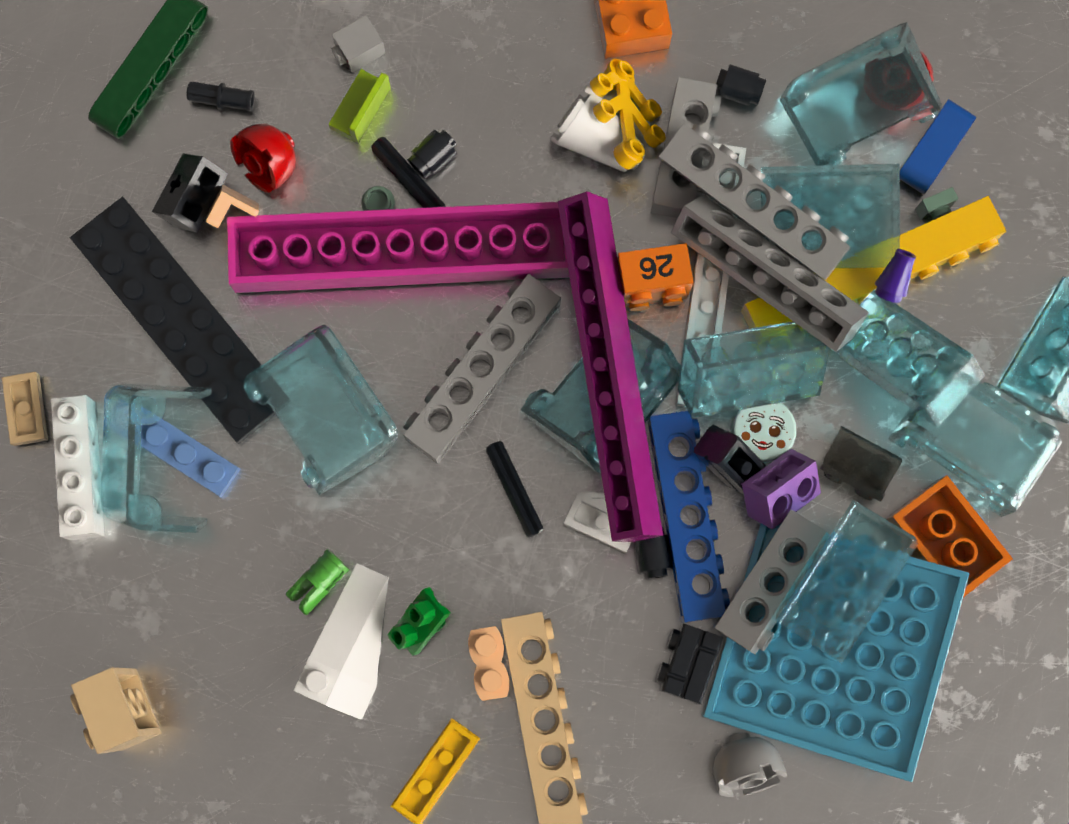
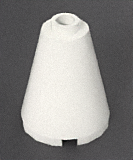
(587, 135)

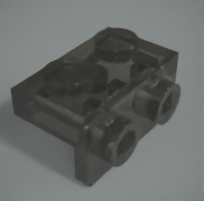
(859, 464)

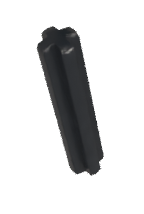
(405, 174)
(514, 489)

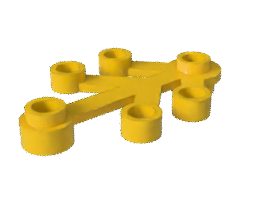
(621, 78)

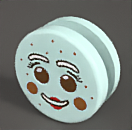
(766, 430)

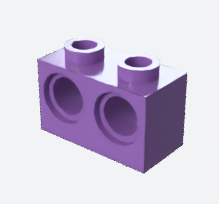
(781, 486)

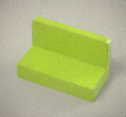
(360, 105)

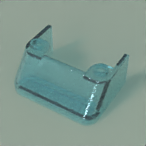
(124, 413)

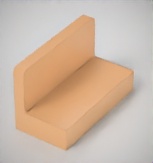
(223, 201)

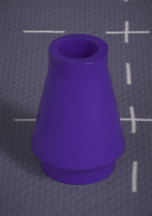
(895, 278)

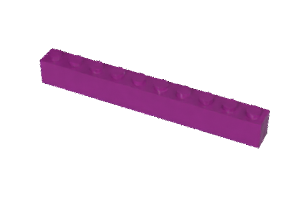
(610, 368)

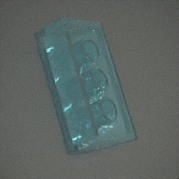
(1041, 366)

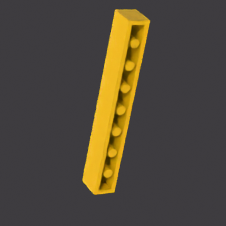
(932, 243)

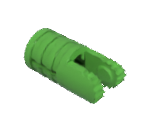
(323, 576)

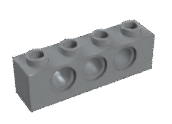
(689, 97)
(735, 621)

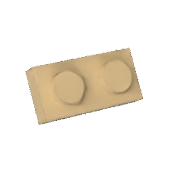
(24, 408)

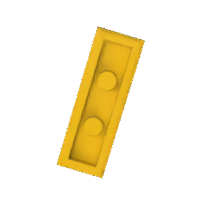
(435, 772)

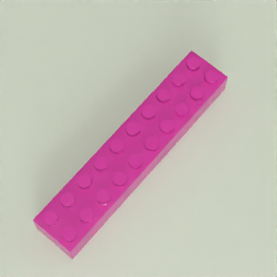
(395, 247)

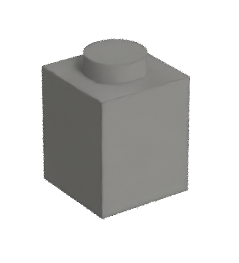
(357, 44)

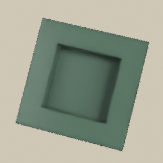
(937, 204)

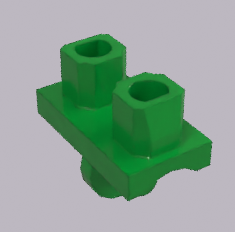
(419, 623)

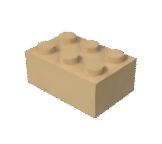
(114, 710)

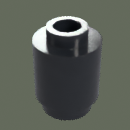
(740, 85)
(432, 153)
(654, 556)

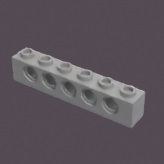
(679, 157)
(769, 272)
(525, 293)

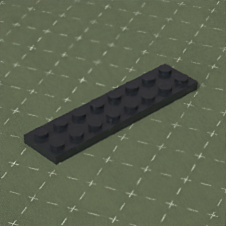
(174, 314)

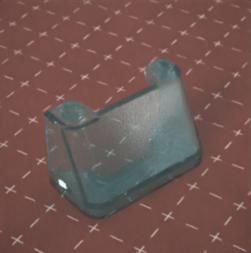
(861, 95)
(324, 408)
(567, 410)

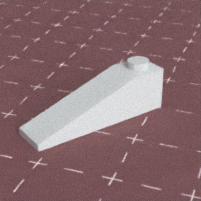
(347, 653)

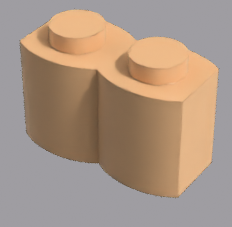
(487, 653)

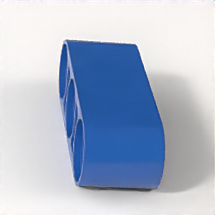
(936, 146)

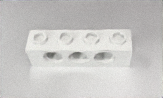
(77, 467)

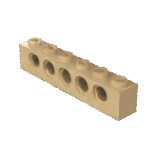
(516, 632)

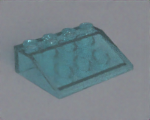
(852, 198)

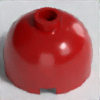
(266, 155)

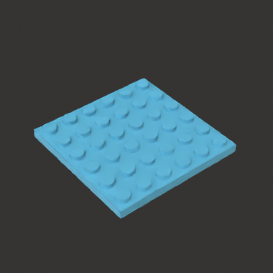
(857, 711)

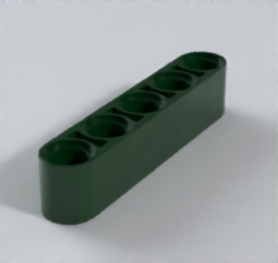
(147, 65)

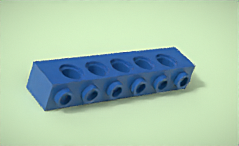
(662, 431)

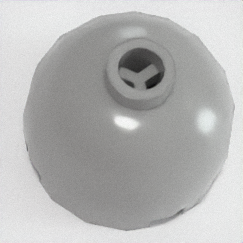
(747, 765)

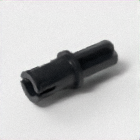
(220, 95)

